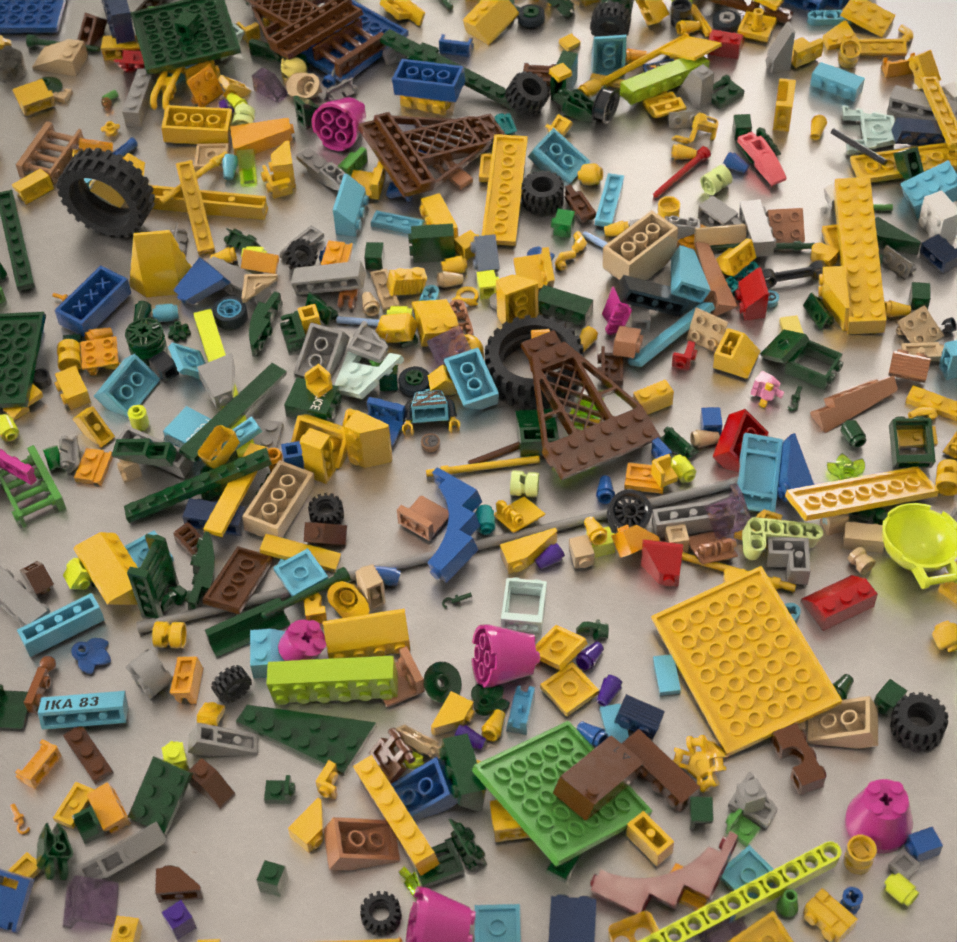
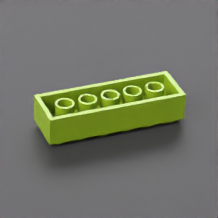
(332, 679)

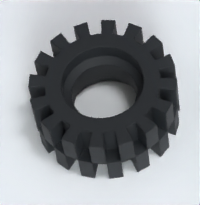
(305, 247)
(326, 502)
(231, 684)
(384, 925)

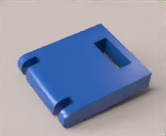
(14, 901)

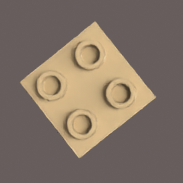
(919, 327)
(706, 330)

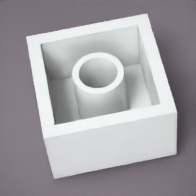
(939, 216)

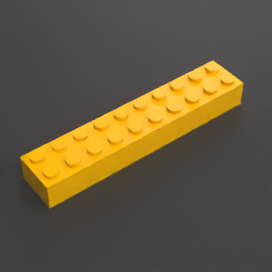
(860, 254)

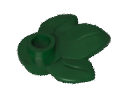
(488, 699)

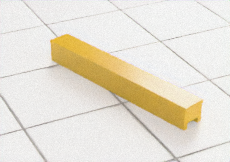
(217, 203)

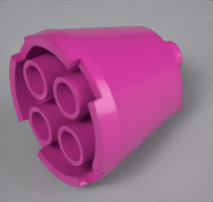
(338, 122)
(502, 655)
(882, 814)
(438, 918)

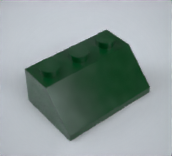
(459, 762)

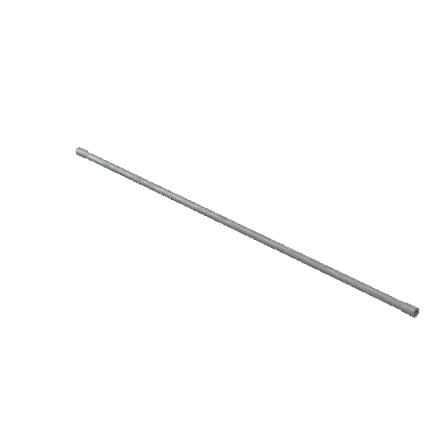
(147, 625)

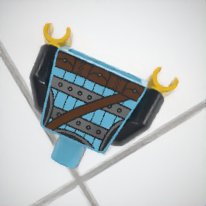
(429, 407)

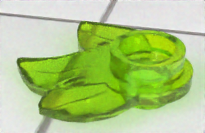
(845, 467)

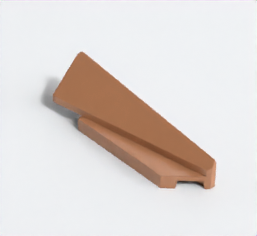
(720, 292)
(852, 402)

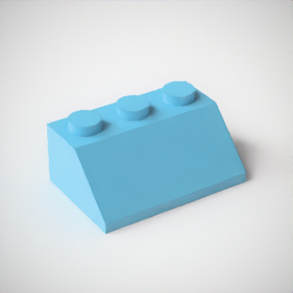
(349, 207)
(472, 379)
(127, 386)

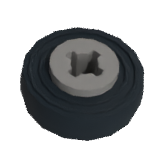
(726, 21)

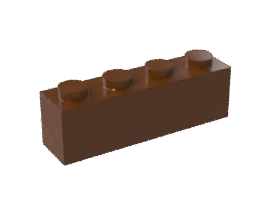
(662, 772)

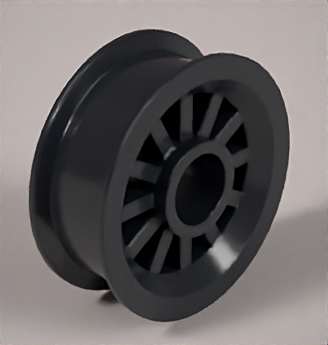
(605, 104)
(629, 494)

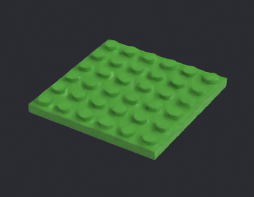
(525, 783)

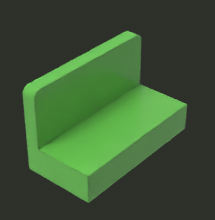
(354, 161)

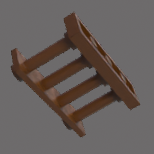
(352, 58)

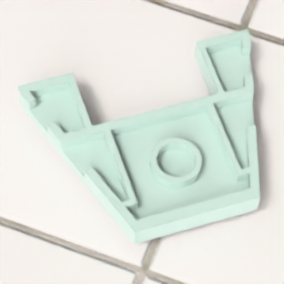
(874, 127)
(360, 379)

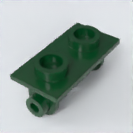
(564, 8)
(236, 237)
(817, 311)
(325, 312)
(678, 444)

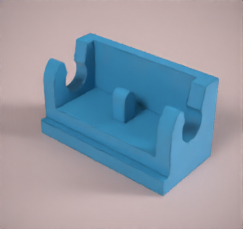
(521, 711)

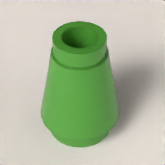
(788, 903)

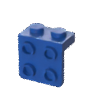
(389, 413)

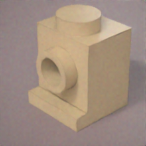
(129, 470)

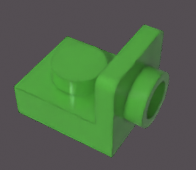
(742, 827)

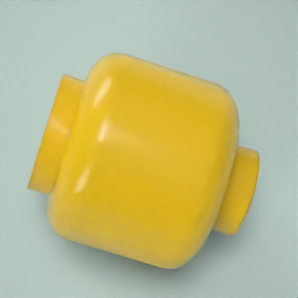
(590, 174)
(945, 636)

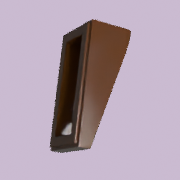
(184, 534)

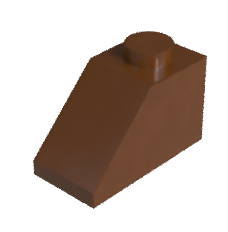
(91, 29)
(325, 533)
(37, 577)
(210, 783)
(175, 885)

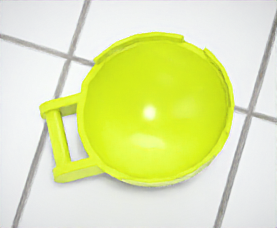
(922, 542)

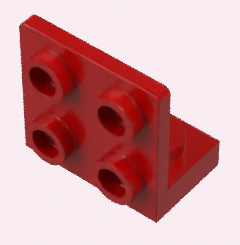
(131, 61)

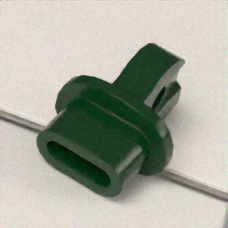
(174, 596)
(593, 629)

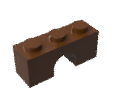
(792, 743)

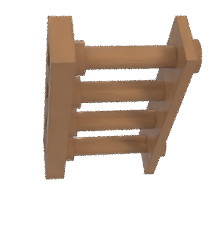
(40, 144)

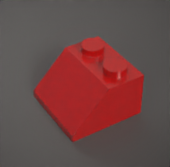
(731, 44)
(752, 296)

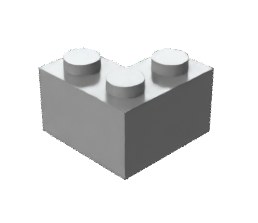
(790, 553)

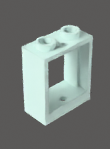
(518, 621)

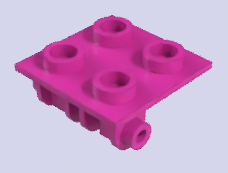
(615, 313)

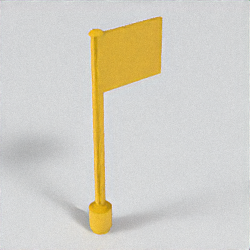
(681, 47)

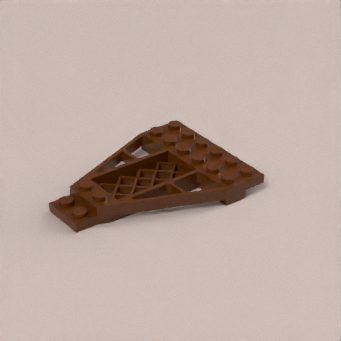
(301, 22)
(409, 166)
(601, 440)

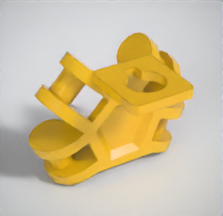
(702, 762)

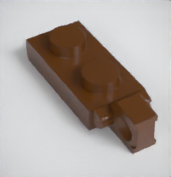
(579, 204)

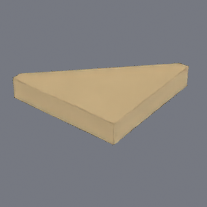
(255, 284)

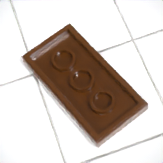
(238, 580)

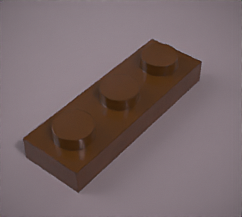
(88, 754)

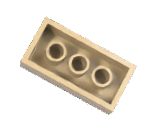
(278, 500)

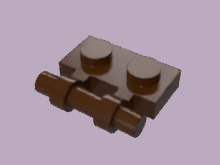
(386, 757)

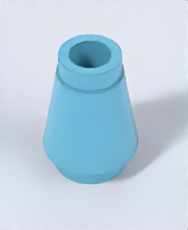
(229, 166)

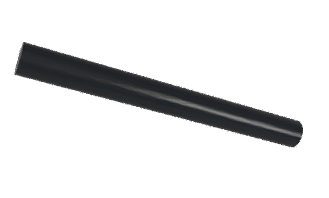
(858, 146)

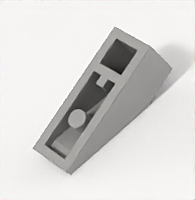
(781, 50)
(220, 741)

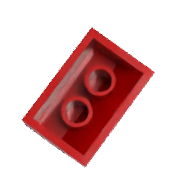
(730, 442)
(840, 601)

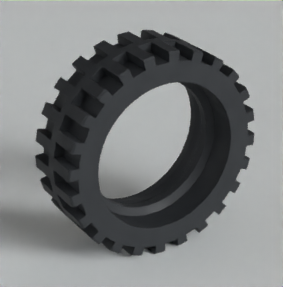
(117, 174)
(507, 340)

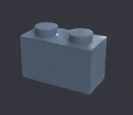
(485, 253)

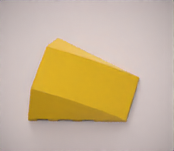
(156, 264)

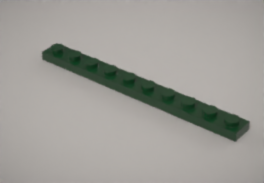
(420, 53)

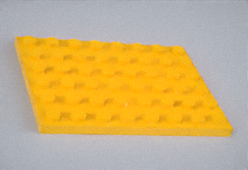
(745, 660)

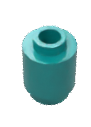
(486, 518)

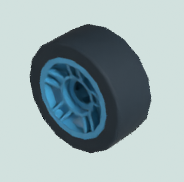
(230, 313)

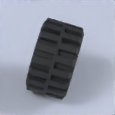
(610, 13)
(527, 93)
(542, 192)
(925, 708)

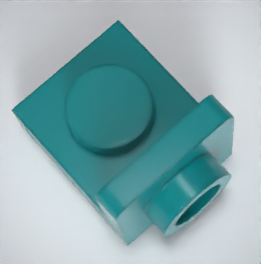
(506, 123)

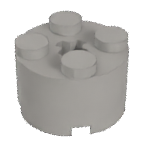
(149, 673)

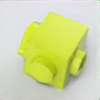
(76, 575)
(175, 753)

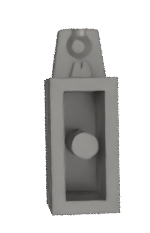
(716, 213)

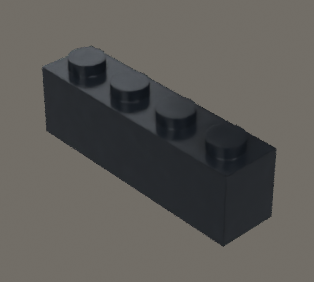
(649, 296)

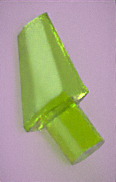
(410, 879)

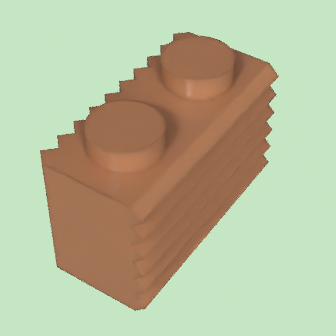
(627, 342)
(909, 366)

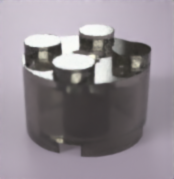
(11, 65)

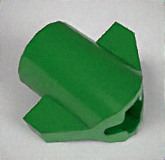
(52, 457)

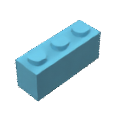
(837, 81)

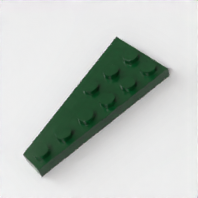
(309, 734)

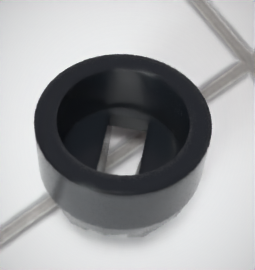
(949, 324)

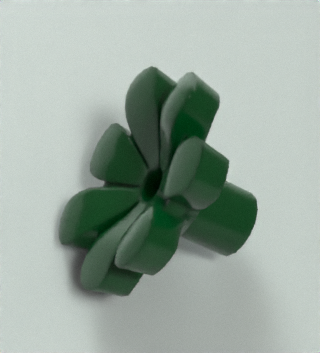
(179, 331)

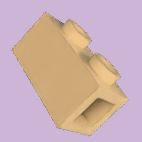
(863, 535)

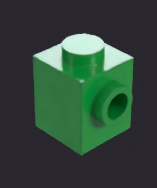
(563, 223)

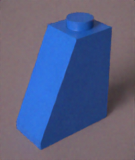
(200, 282)

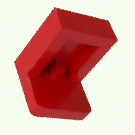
(684, 361)

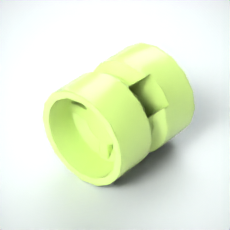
(243, 115)
(716, 180)
(524, 483)

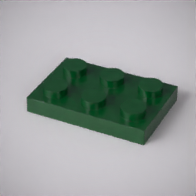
(160, 794)

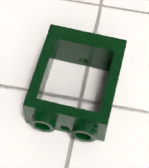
(817, 352)
(907, 461)

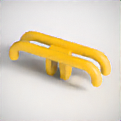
(168, 87)

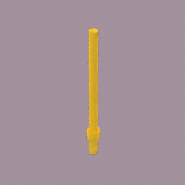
(213, 163)
(486, 465)
(776, 581)

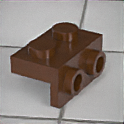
(611, 366)

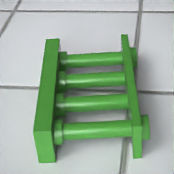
(47, 485)

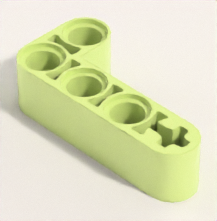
(780, 528)

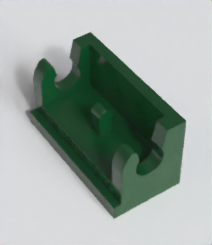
(292, 331)

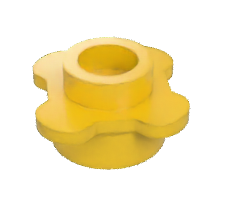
(110, 129)

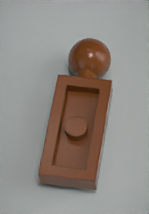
(39, 684)

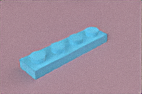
(609, 200)

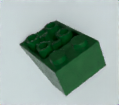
(529, 432)

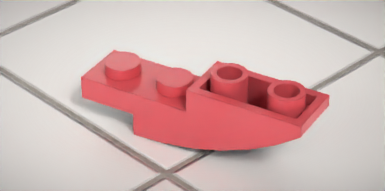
(764, 158)

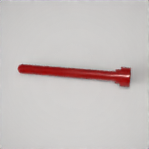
(701, 155)

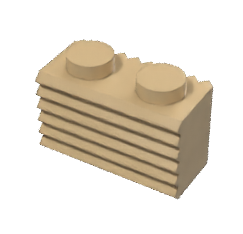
(371, 586)

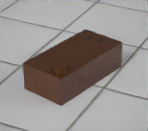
(598, 777)

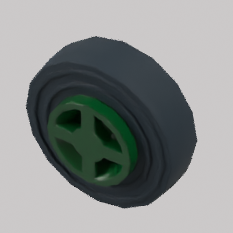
(531, 15)
(413, 380)

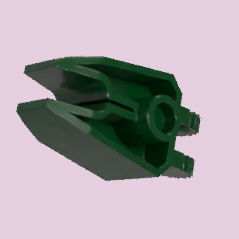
(574, 104)
(54, 851)

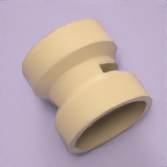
(861, 560)

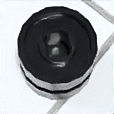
(680, 11)

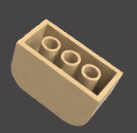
(641, 248)

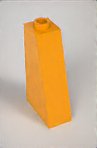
(261, 135)

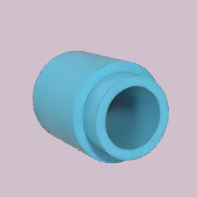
(165, 312)

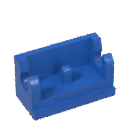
(455, 48)

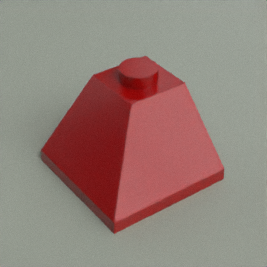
(662, 561)

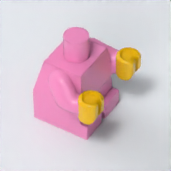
(767, 388)

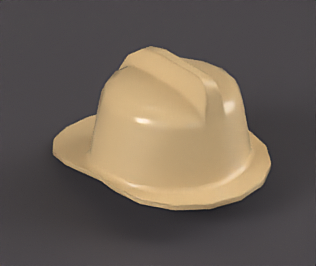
(303, 85)

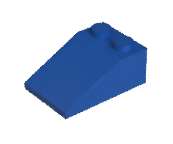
(793, 468)
(426, 790)

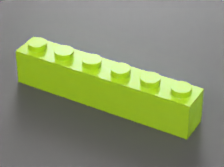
(659, 79)

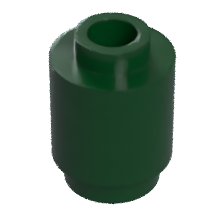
(853, 433)

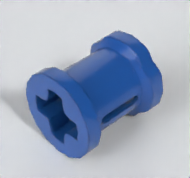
(852, 900)

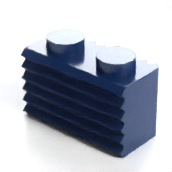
(939, 253)
(637, 714)

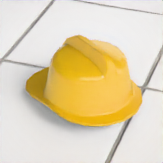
(347, 600)

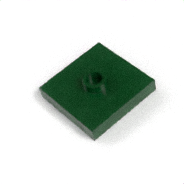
(784, 346)

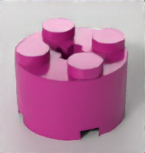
(302, 641)

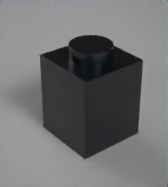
(163, 366)

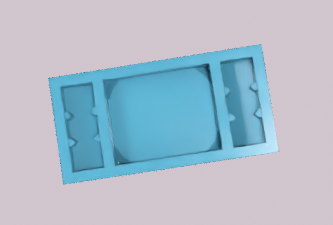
(760, 471)

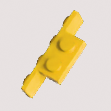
(404, 10)

